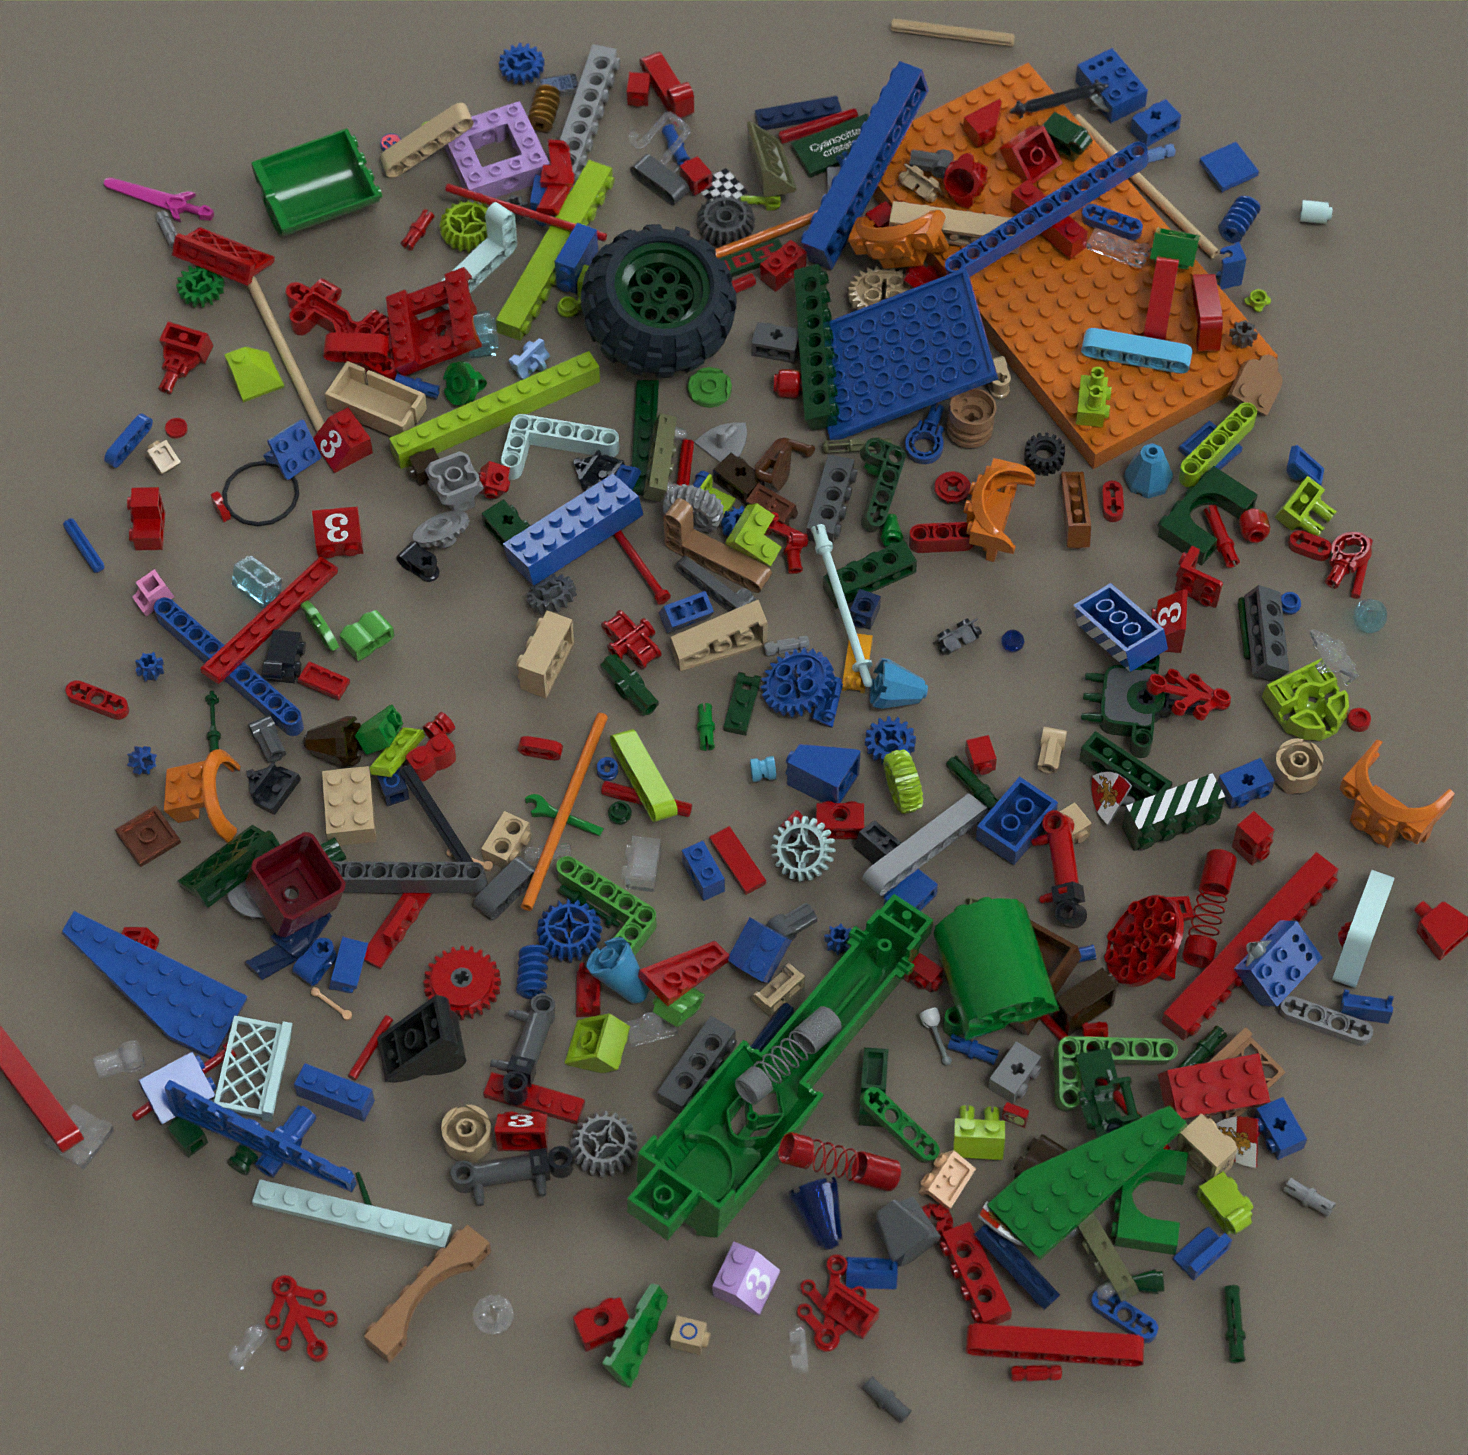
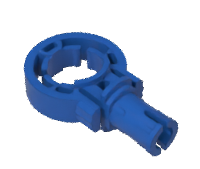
(928, 432)

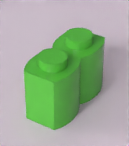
(366, 635)
(681, 1009)

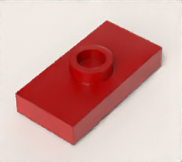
(323, 680)

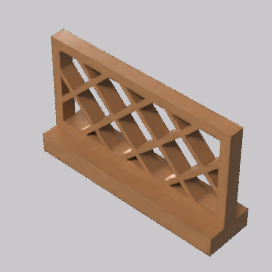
(1236, 1047)

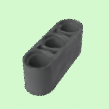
(659, 179)
(505, 888)

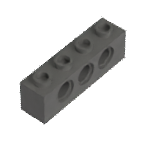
(835, 469)
(1266, 633)
(712, 1033)

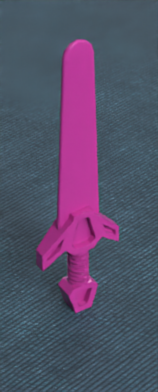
(174, 203)

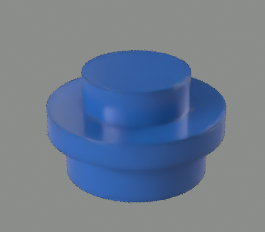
(1290, 603)

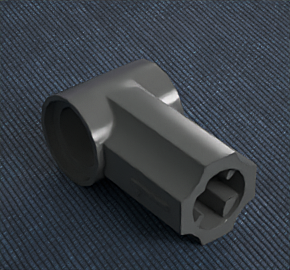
(932, 162)
(266, 735)
(794, 921)

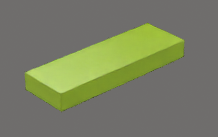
(395, 755)

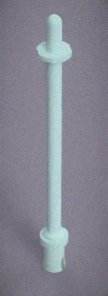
(824, 548)

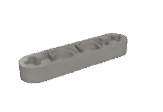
(1327, 1016)

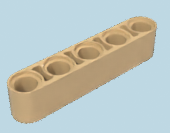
(426, 140)

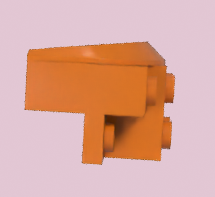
(1384, 815)

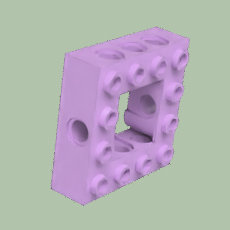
(505, 175)

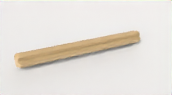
(952, 32)

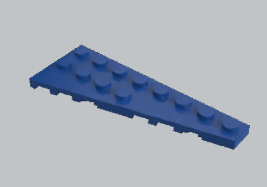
(249, 1133)

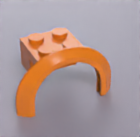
(194, 787)

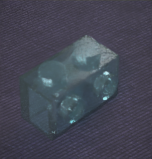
(256, 581)

